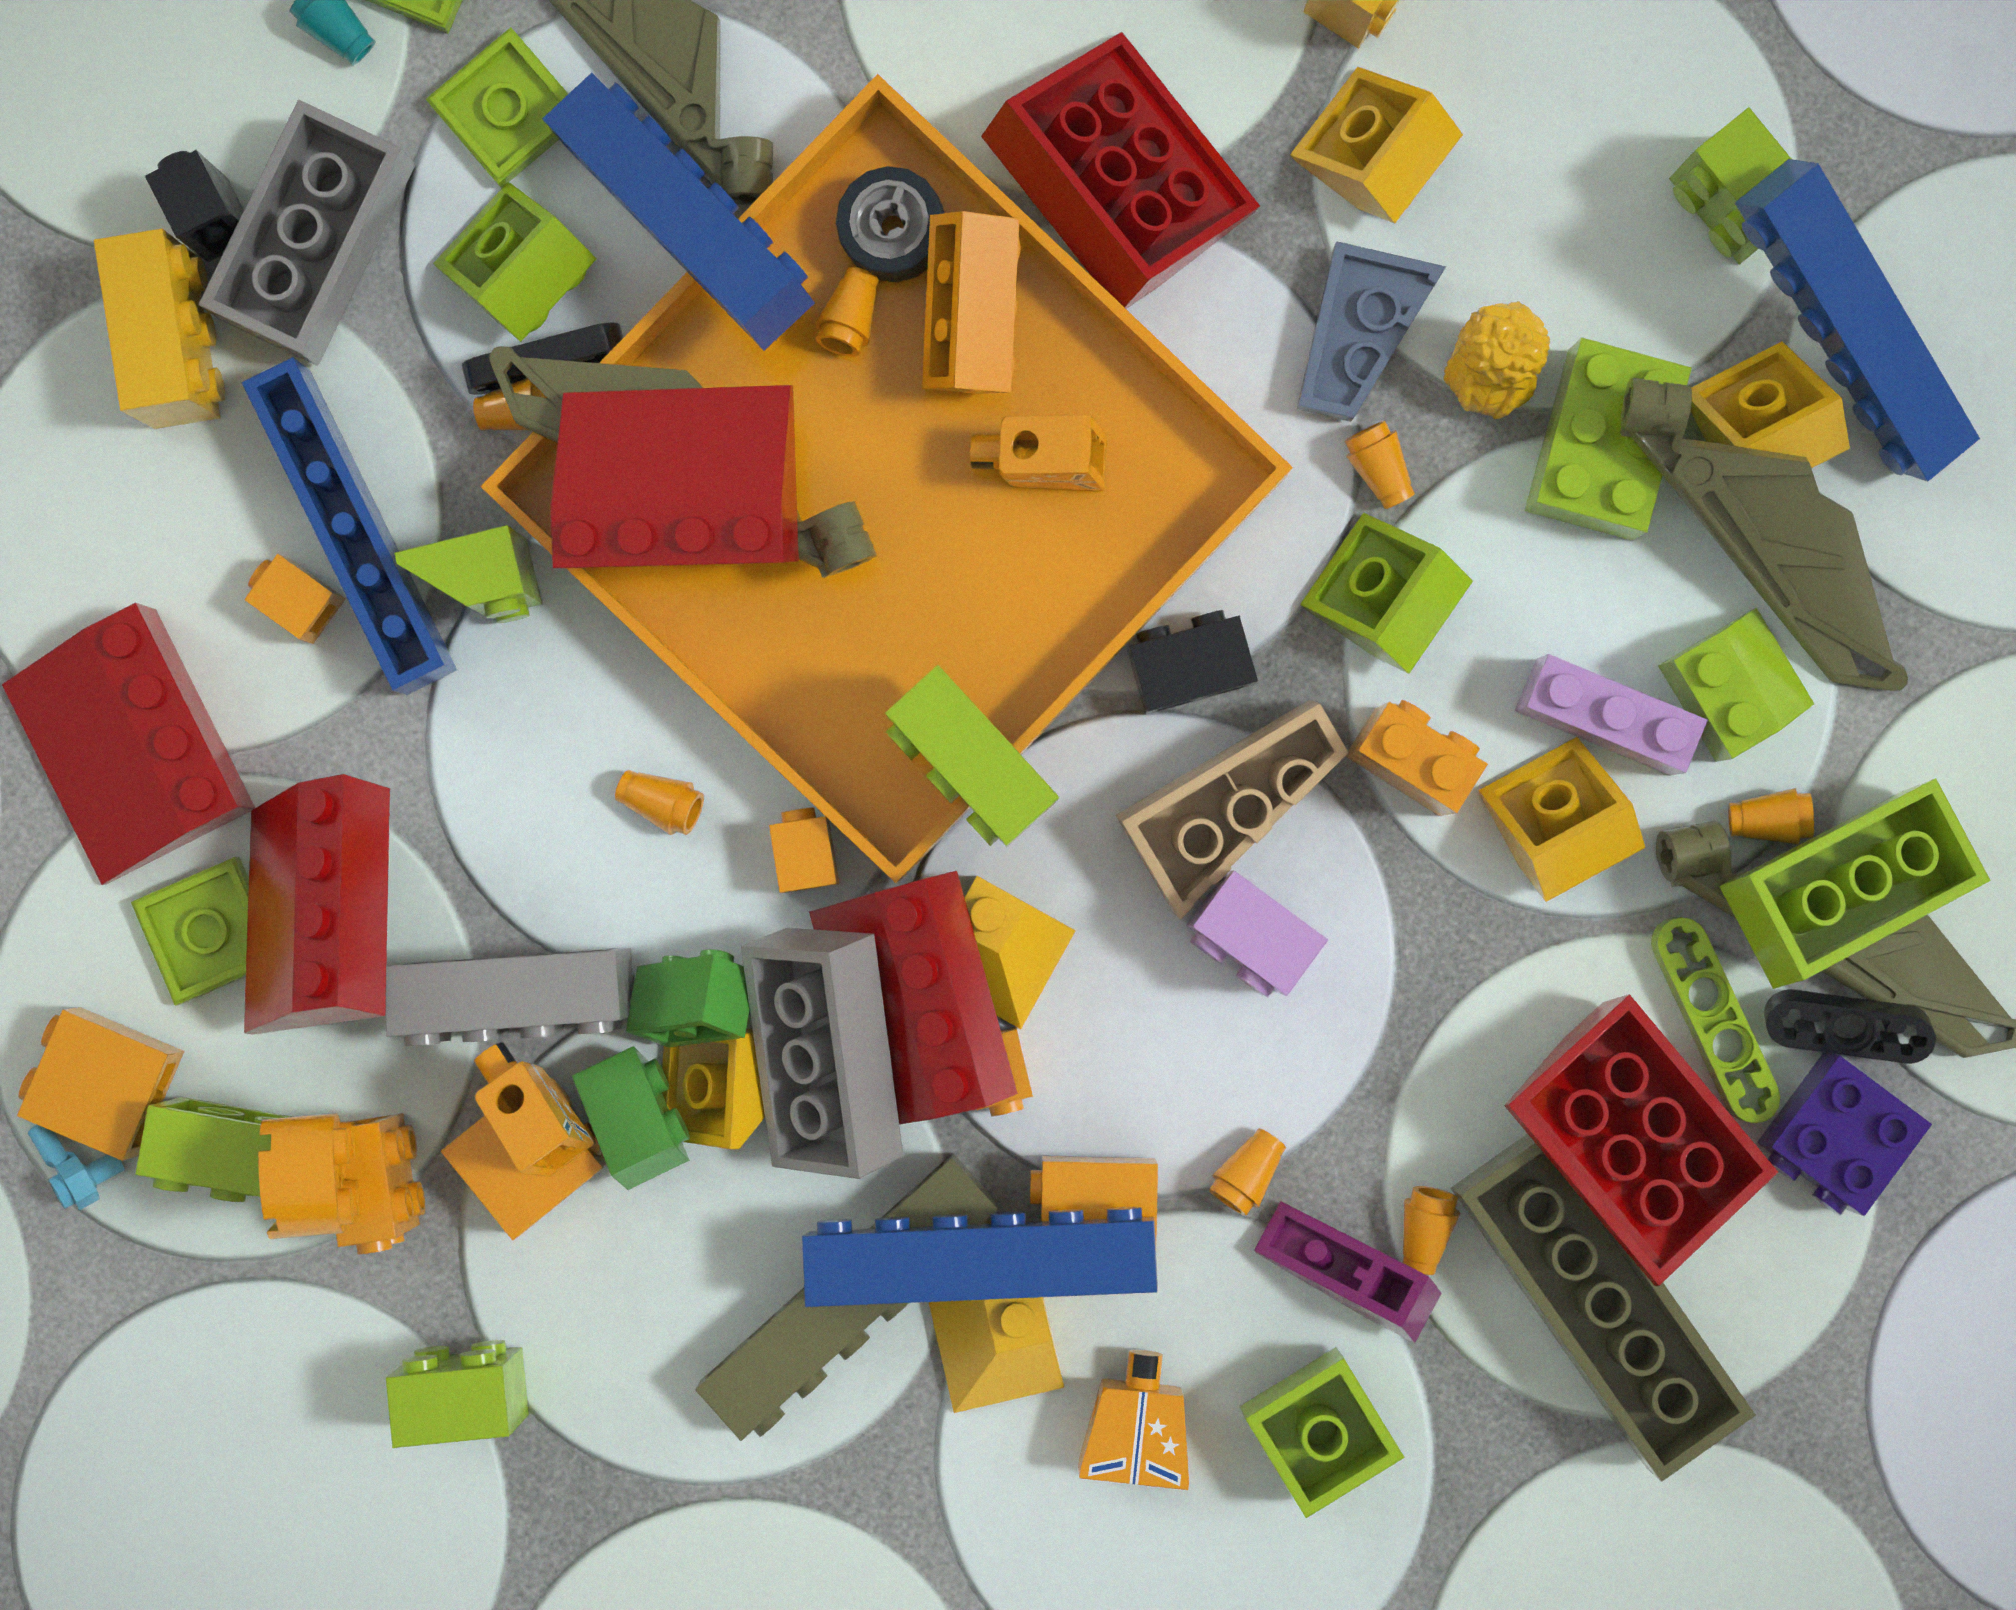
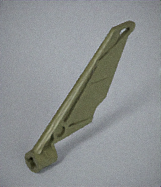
(672, 67)
(1775, 529)
(827, 540)
(1905, 968)

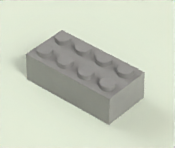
(307, 232)
(508, 992)
(822, 1051)

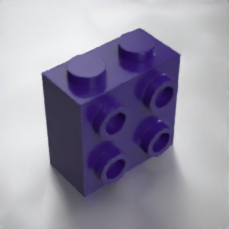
(1843, 1135)

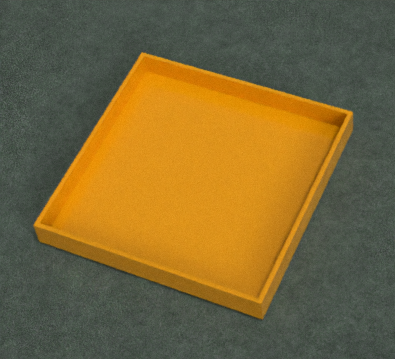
(985, 578)

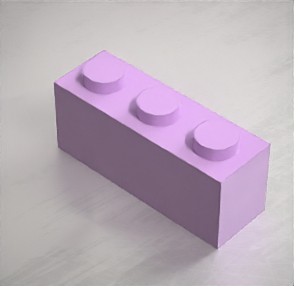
(1611, 715)

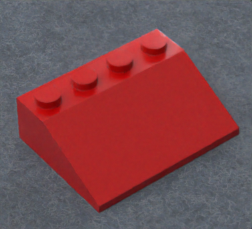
(1118, 169)
(675, 478)
(127, 742)
(317, 905)
(934, 996)
(1639, 1137)

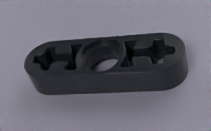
(580, 345)
(1893, 1017)

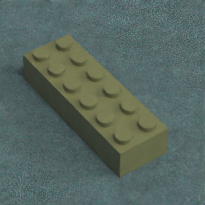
(1604, 1311)

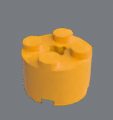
(306, 1176)

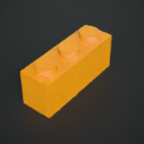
(970, 303)

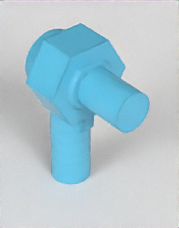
(74, 1181)

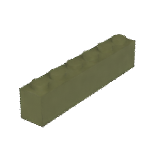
(800, 1340)

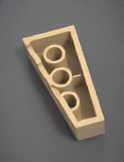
(1222, 807)

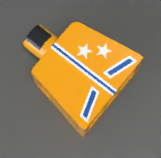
(1067, 454)
(541, 1132)
(1137, 1429)

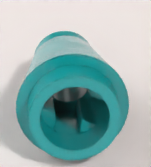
(334, 26)

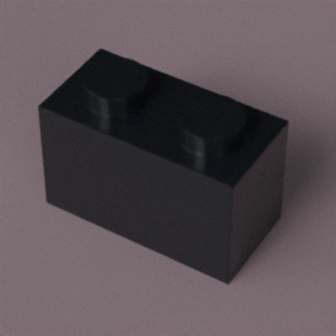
(196, 202)
(1191, 662)

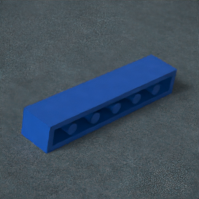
(680, 211)
(1856, 319)
(349, 526)
(980, 1259)

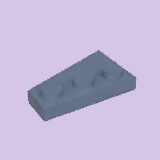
(1360, 322)

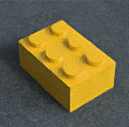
(158, 329)

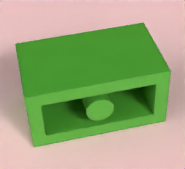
(690, 1000)
(632, 1117)

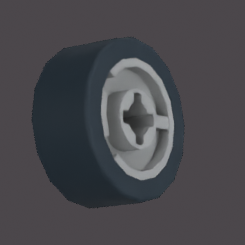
(870, 201)

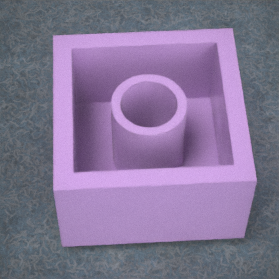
(1256, 934)

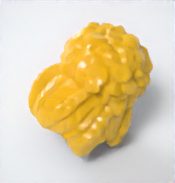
(1498, 359)

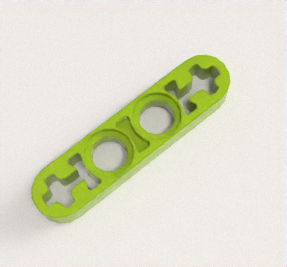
(1723, 1015)

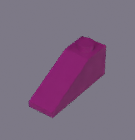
(1349, 1271)

